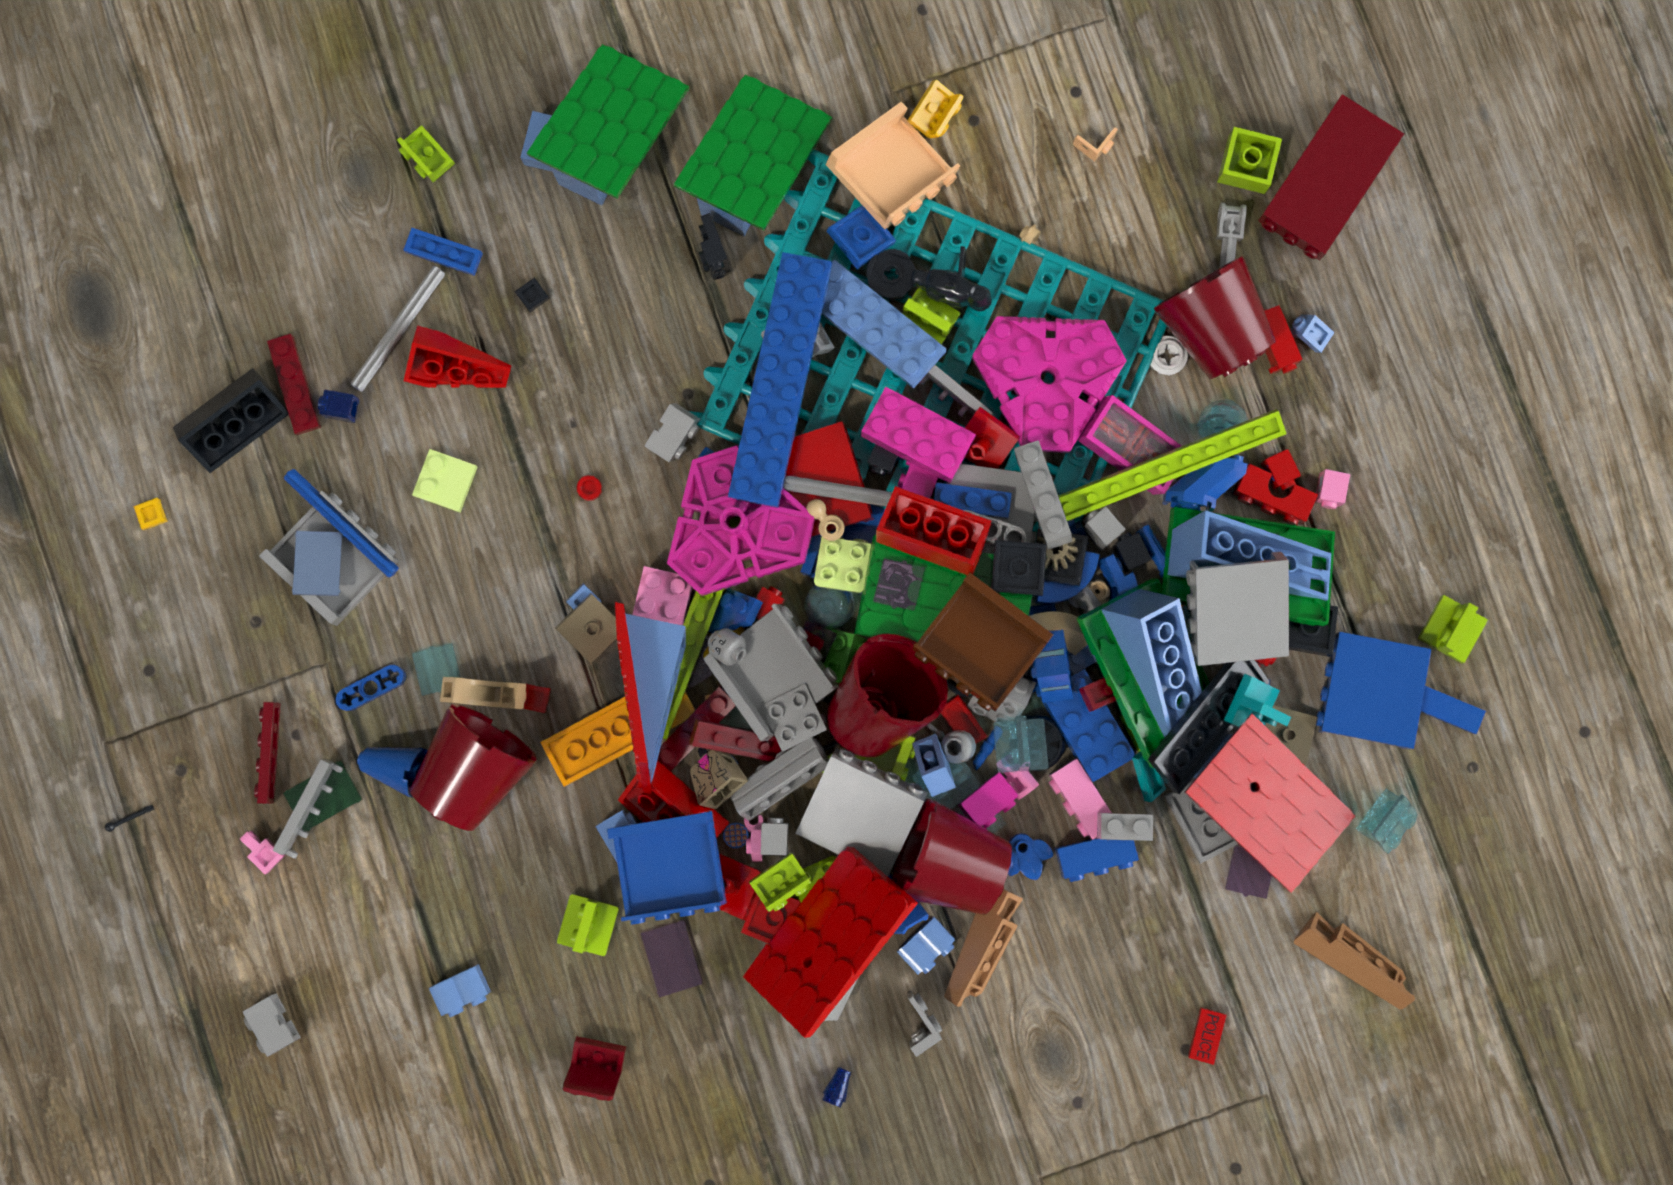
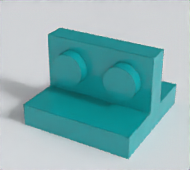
(1256, 699)

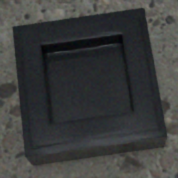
(532, 295)

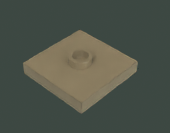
(589, 628)
(1297, 734)

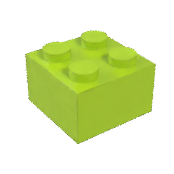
(1249, 160)

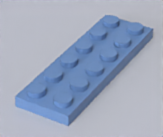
(879, 327)

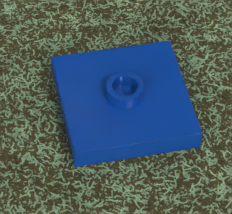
(860, 236)

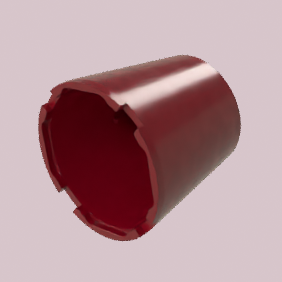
(1220, 320)
(884, 696)
(469, 768)
(952, 861)

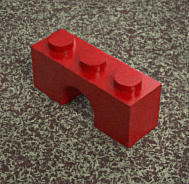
(1254, 489)

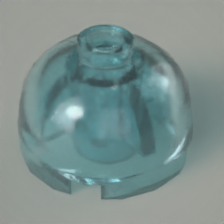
(1220, 416)
(829, 607)

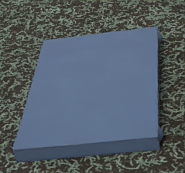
(317, 563)

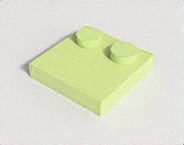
(444, 480)

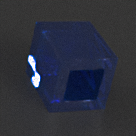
(338, 406)

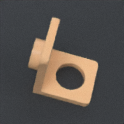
(1092, 152)

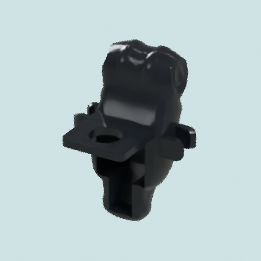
(952, 286)

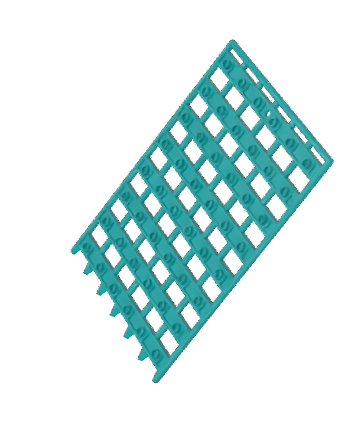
(809, 208)

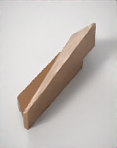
(983, 949)
(1355, 959)

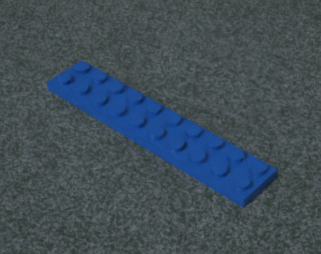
(780, 380)

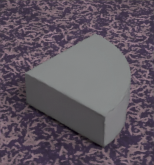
(1085, 600)

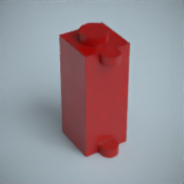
(1284, 352)

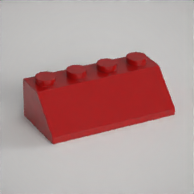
(933, 531)
(667, 800)

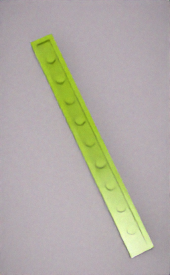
(1172, 464)
(697, 626)

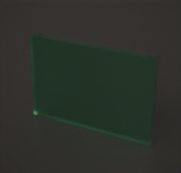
(341, 797)

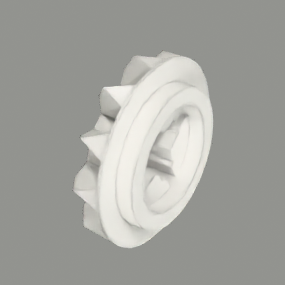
(1176, 363)

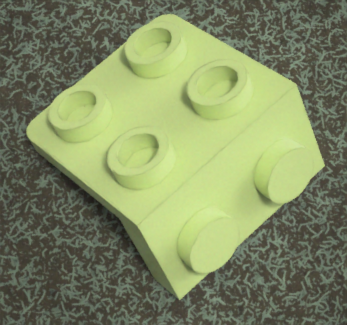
(842, 564)

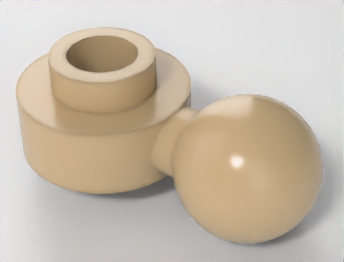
(818, 510)

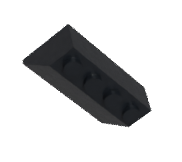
(230, 420)

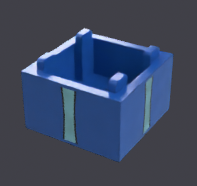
(1053, 670)

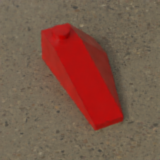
(448, 361)

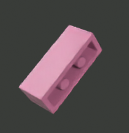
(1079, 796)

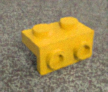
(935, 110)

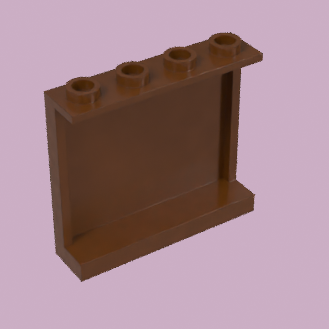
(982, 643)

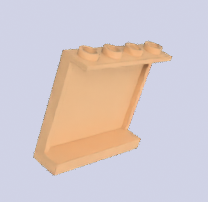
(890, 167)

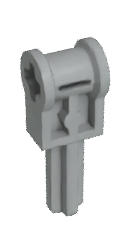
(1230, 230)

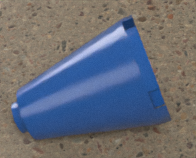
(392, 765)

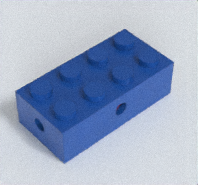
(1091, 735)

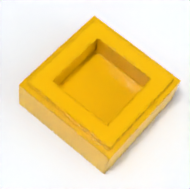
(150, 514)

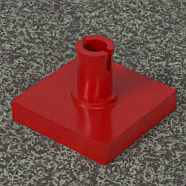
(991, 442)
(737, 887)

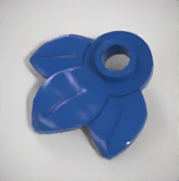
(1030, 859)

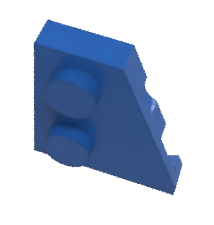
(735, 611)

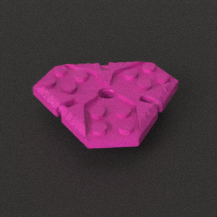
(1078, 357)
(712, 553)

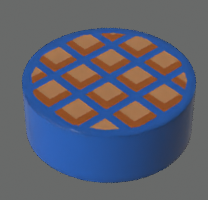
(735, 835)

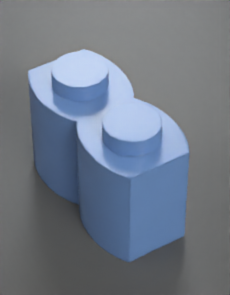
(926, 945)
(460, 990)

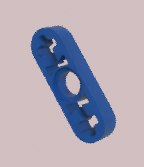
(356, 702)

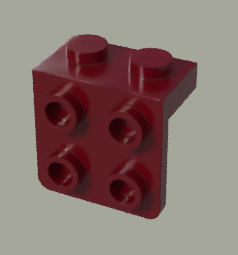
(594, 1068)

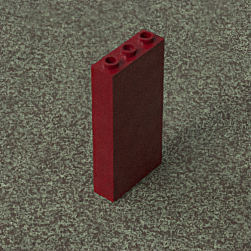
(1330, 178)

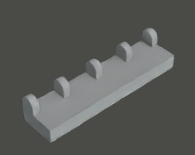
(954, 390)
(305, 806)

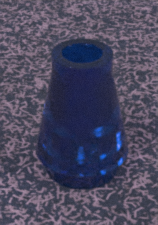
(837, 1088)

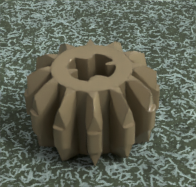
(1059, 558)

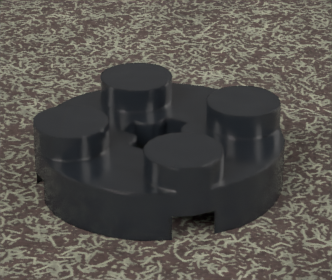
(883, 263)

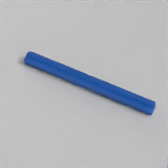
(346, 528)

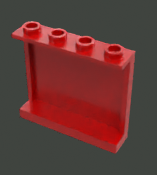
(828, 457)

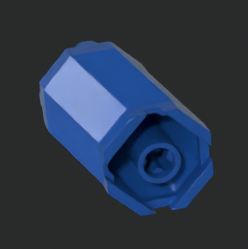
(1206, 484)

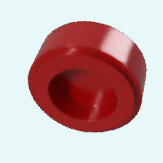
(589, 488)

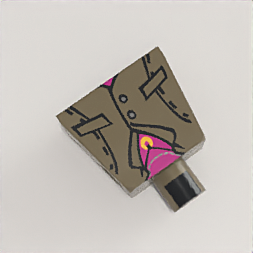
(716, 777)

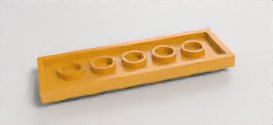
(597, 740)

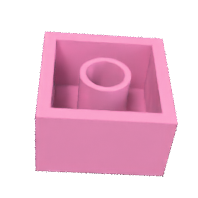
(662, 596)

